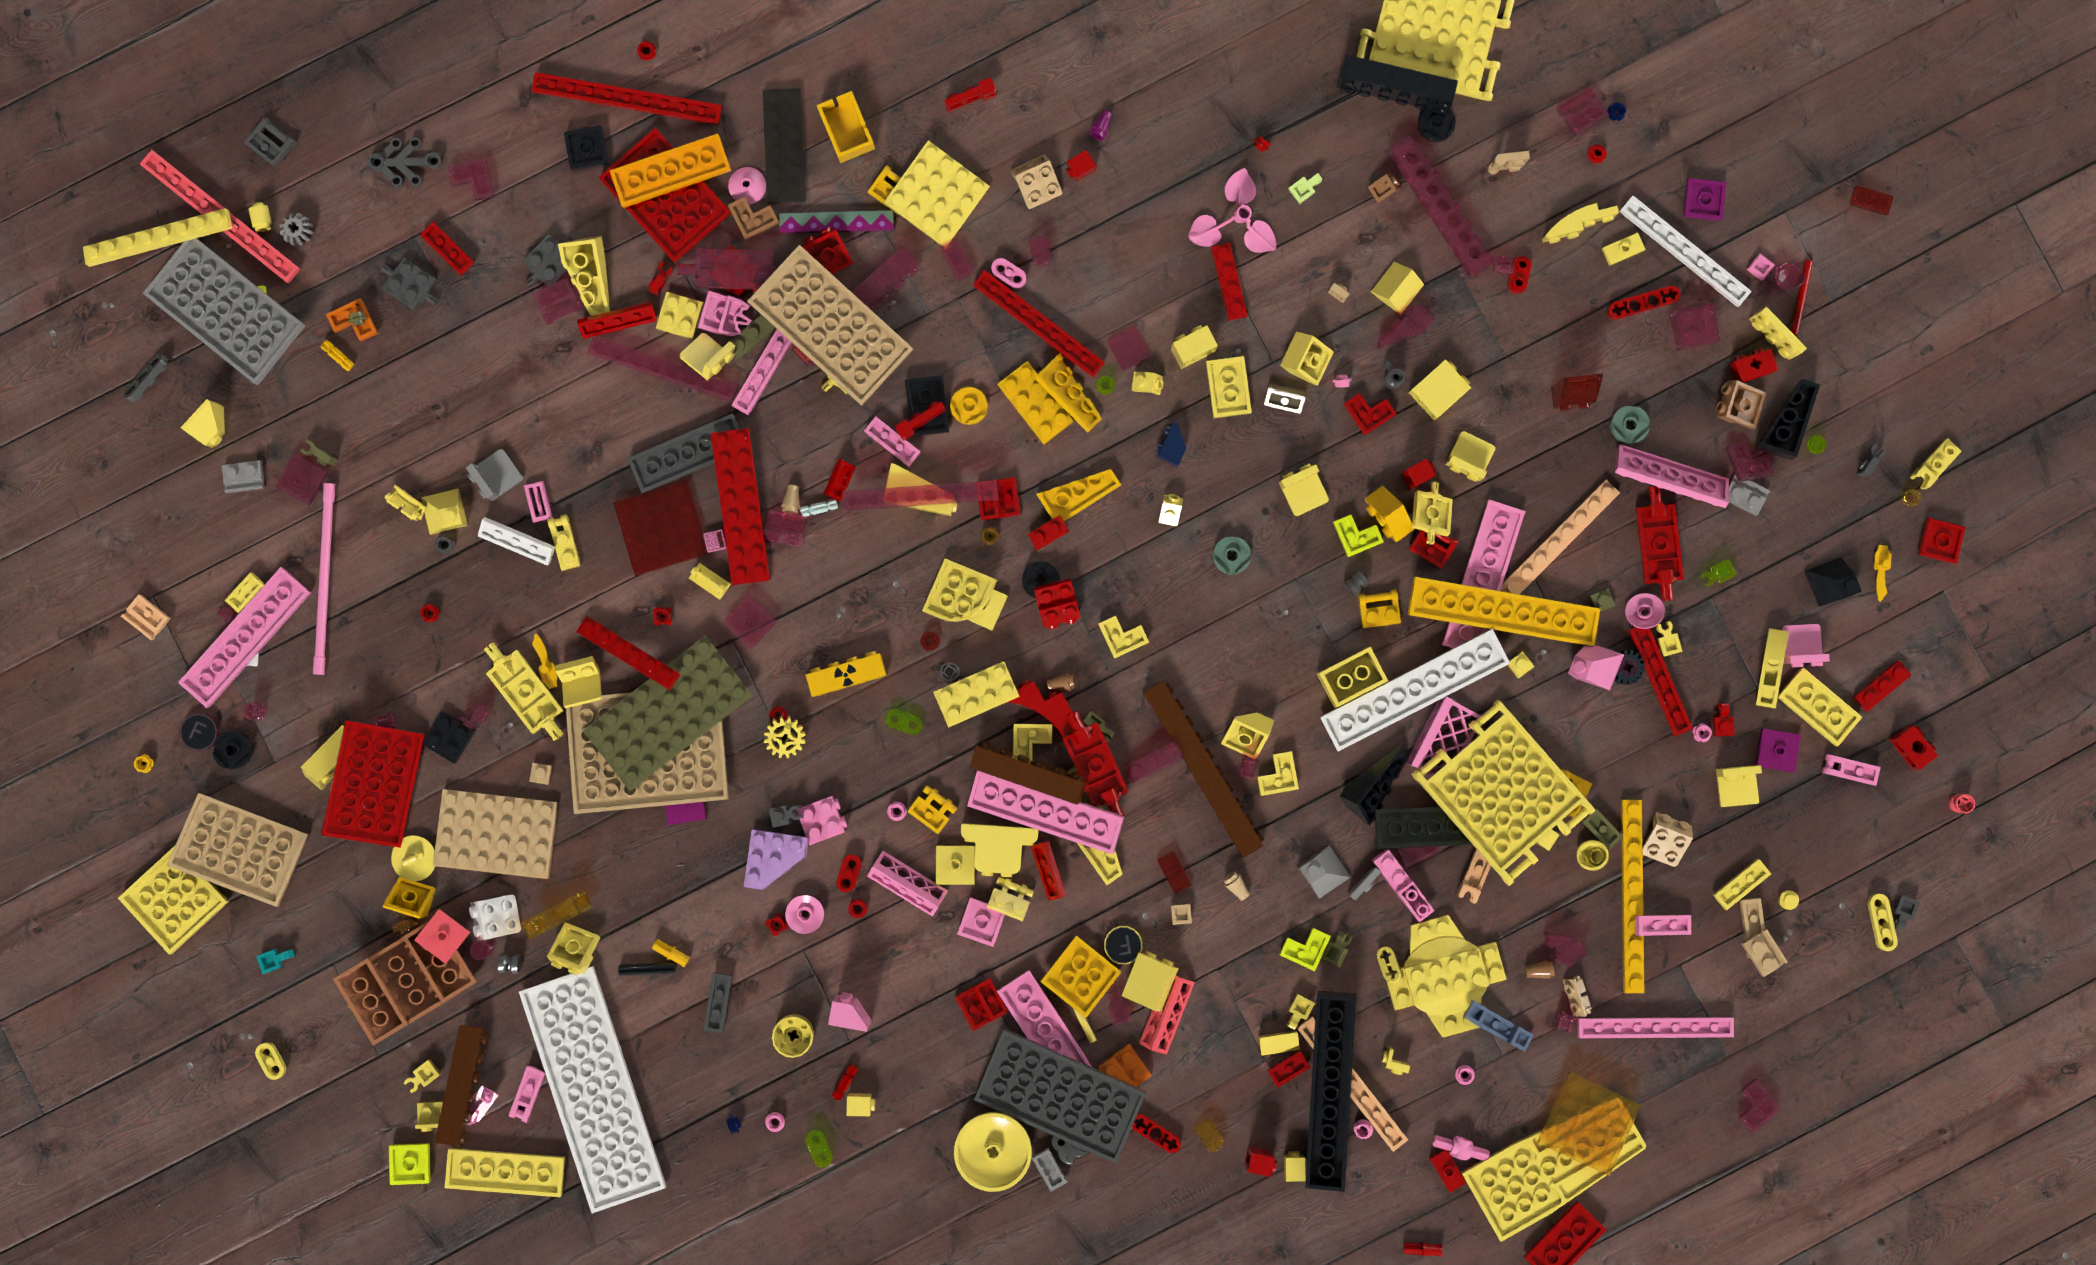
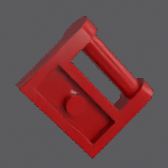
(1433, 553)

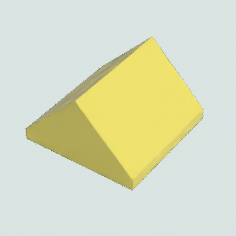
(1398, 287)

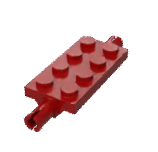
(1659, 543)
(1095, 762)

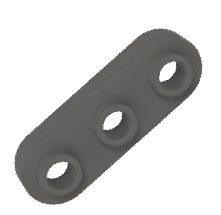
(146, 377)

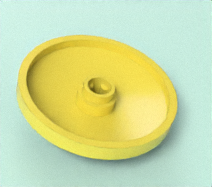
(992, 1151)

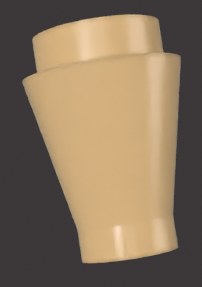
(791, 500)
(1236, 885)

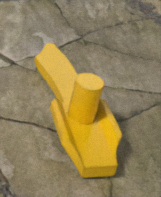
(1882, 563)
(546, 670)

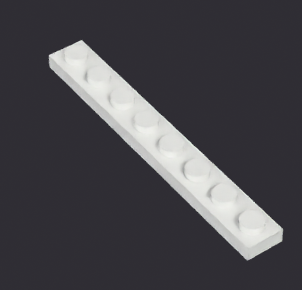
(1685, 251)

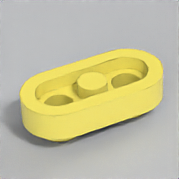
(269, 1061)

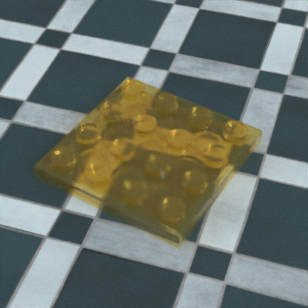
(1589, 1123)

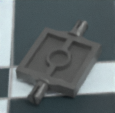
(545, 262)
(409, 284)

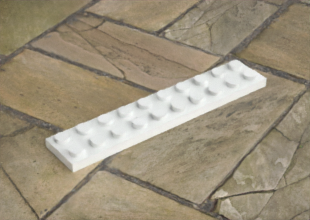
(1414, 690)

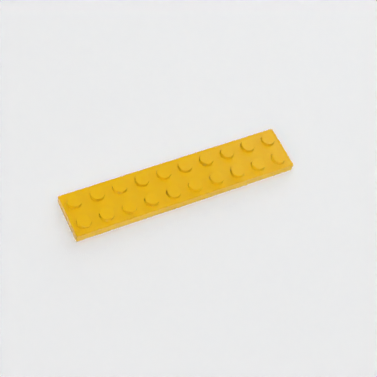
(1503, 611)

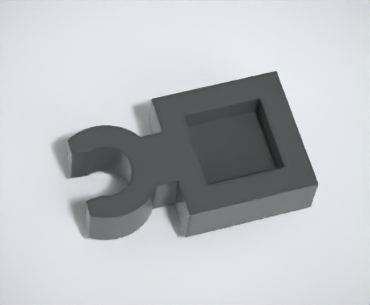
(783, 815)

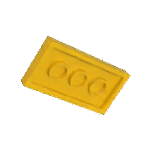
(1034, 403)

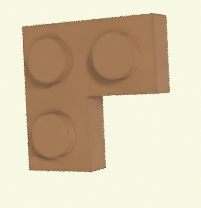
(749, 222)

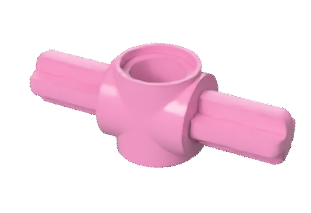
(1460, 1148)

